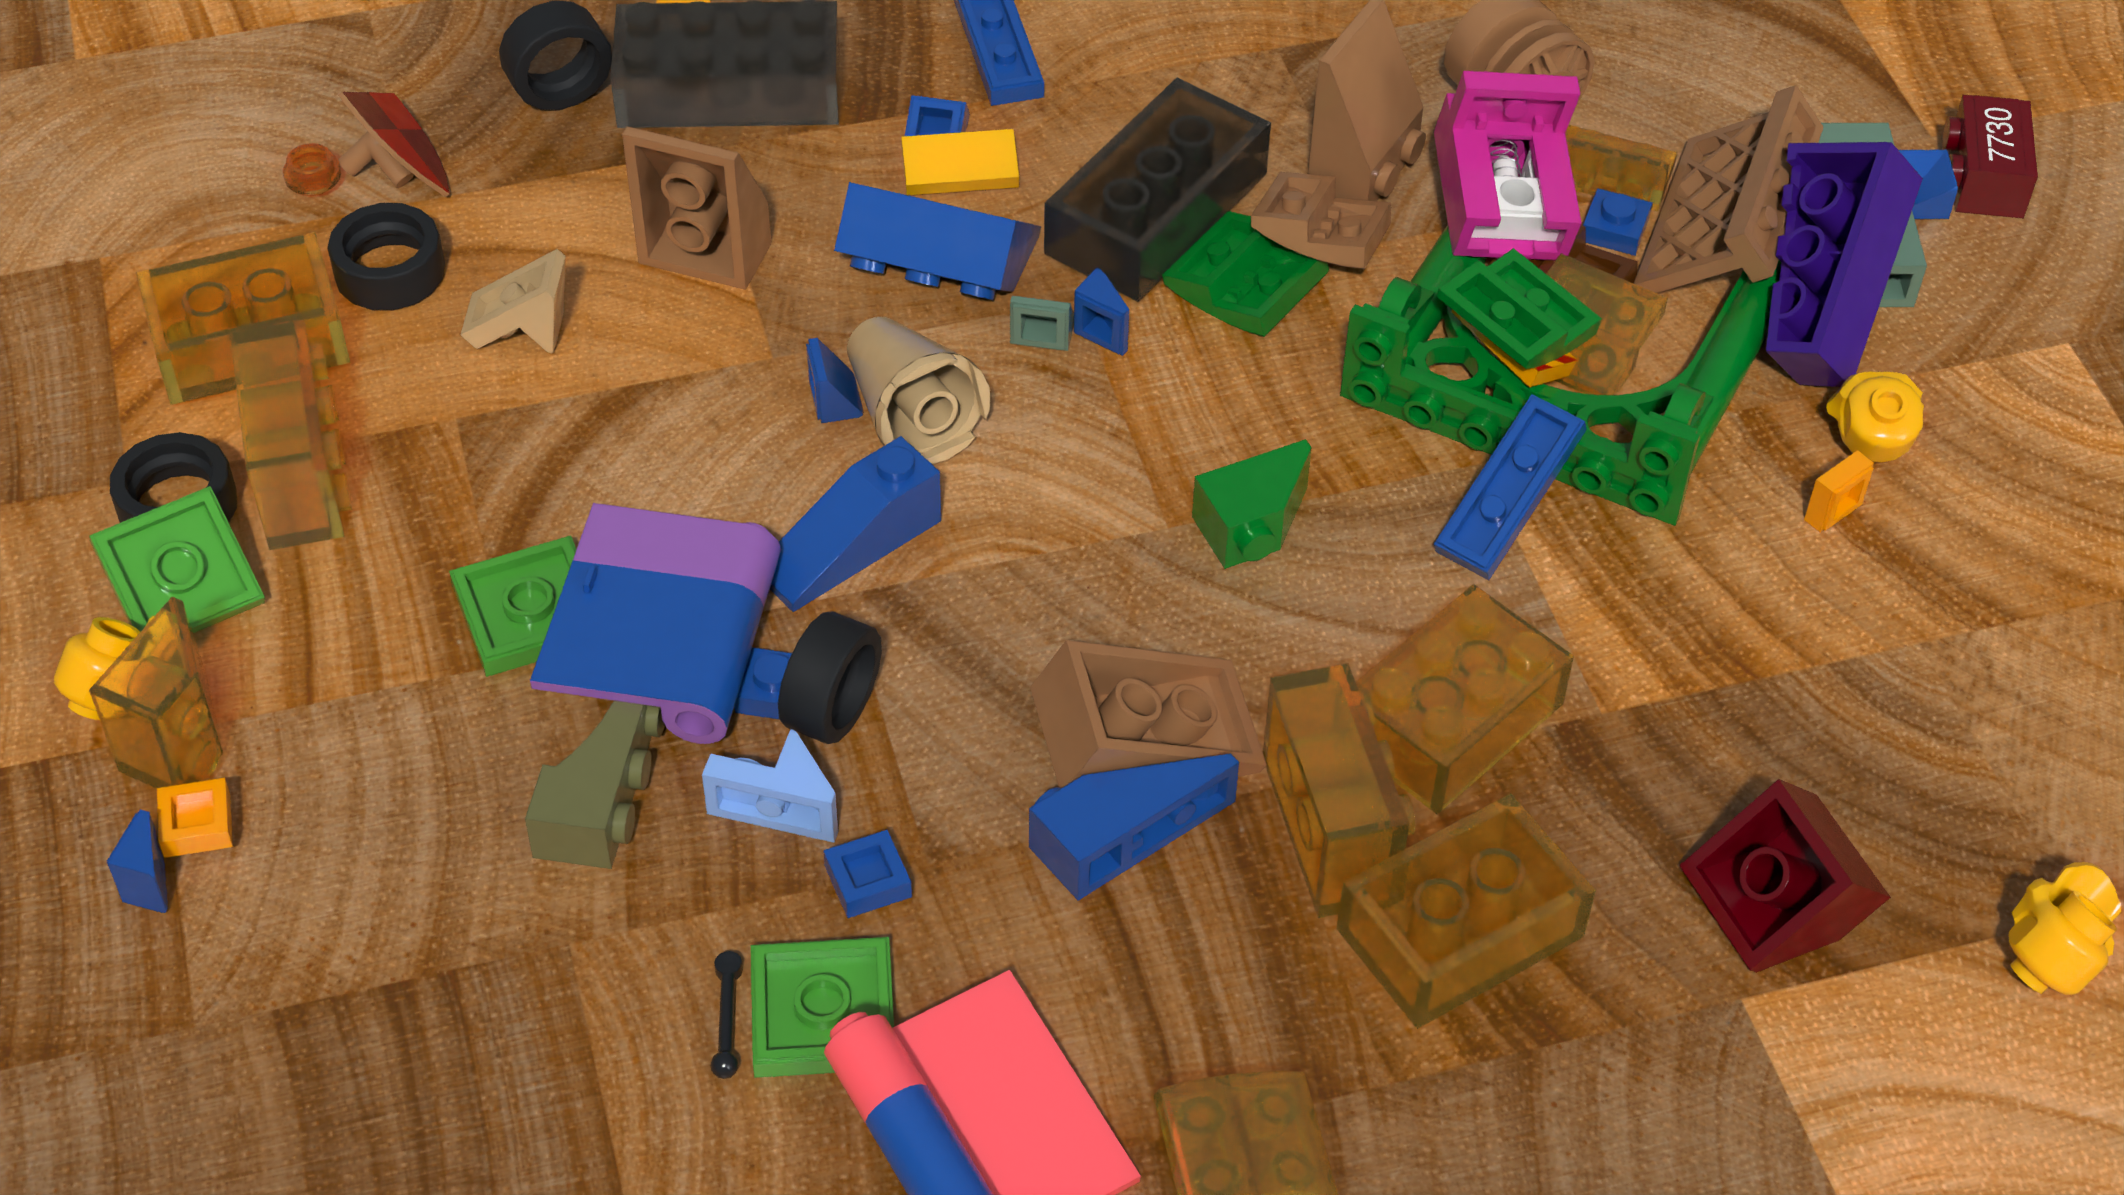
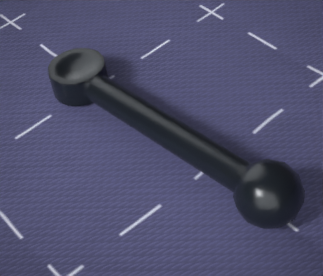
(728, 969)

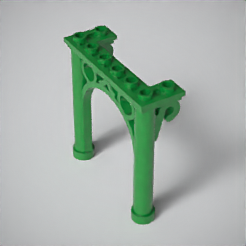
(1390, 373)

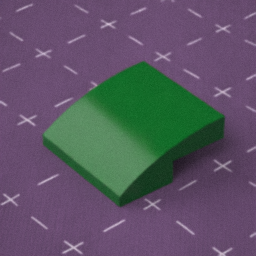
(1243, 275)
(1520, 309)

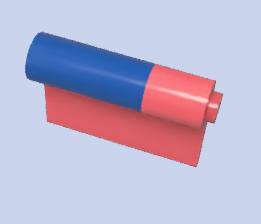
(977, 1100)

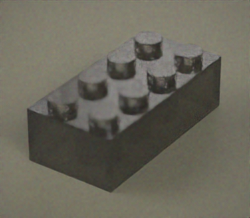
(726, 64)
(1156, 187)

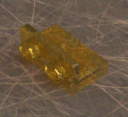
(1619, 165)

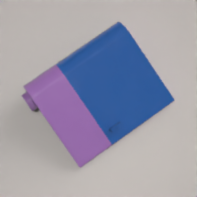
(660, 615)

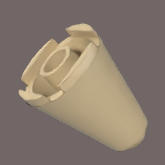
(917, 388)

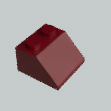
(1783, 878)

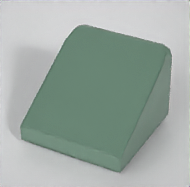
(1041, 323)

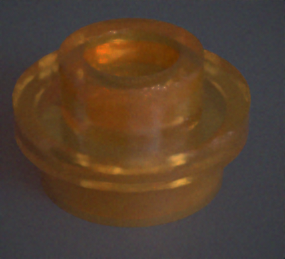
(311, 169)

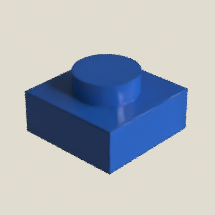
(1617, 221)
(762, 683)
(867, 873)

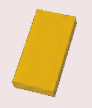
(960, 162)

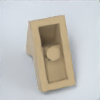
(524, 300)

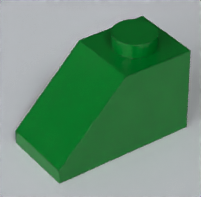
(1251, 503)

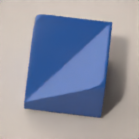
(1938, 183)

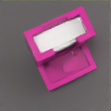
(1508, 164)

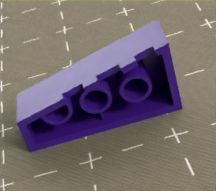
(1836, 255)

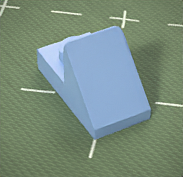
(783, 798)

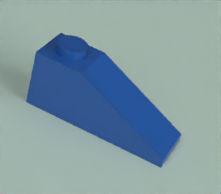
(857, 522)
(1125, 815)

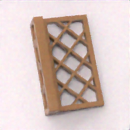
(1756, 199)

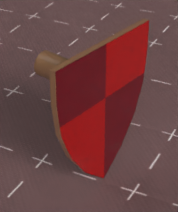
(392, 141)

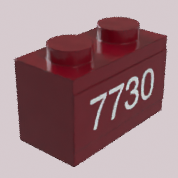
(1992, 155)

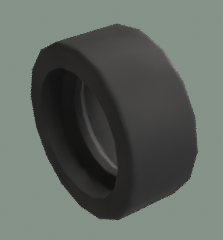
(538, 29)
(382, 226)
(165, 458)
(829, 677)

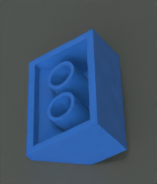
(934, 240)

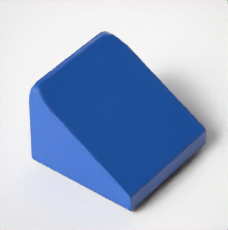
(936, 116)
(1101, 313)
(831, 385)
(139, 865)

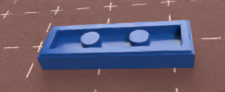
(1001, 50)
(1510, 487)

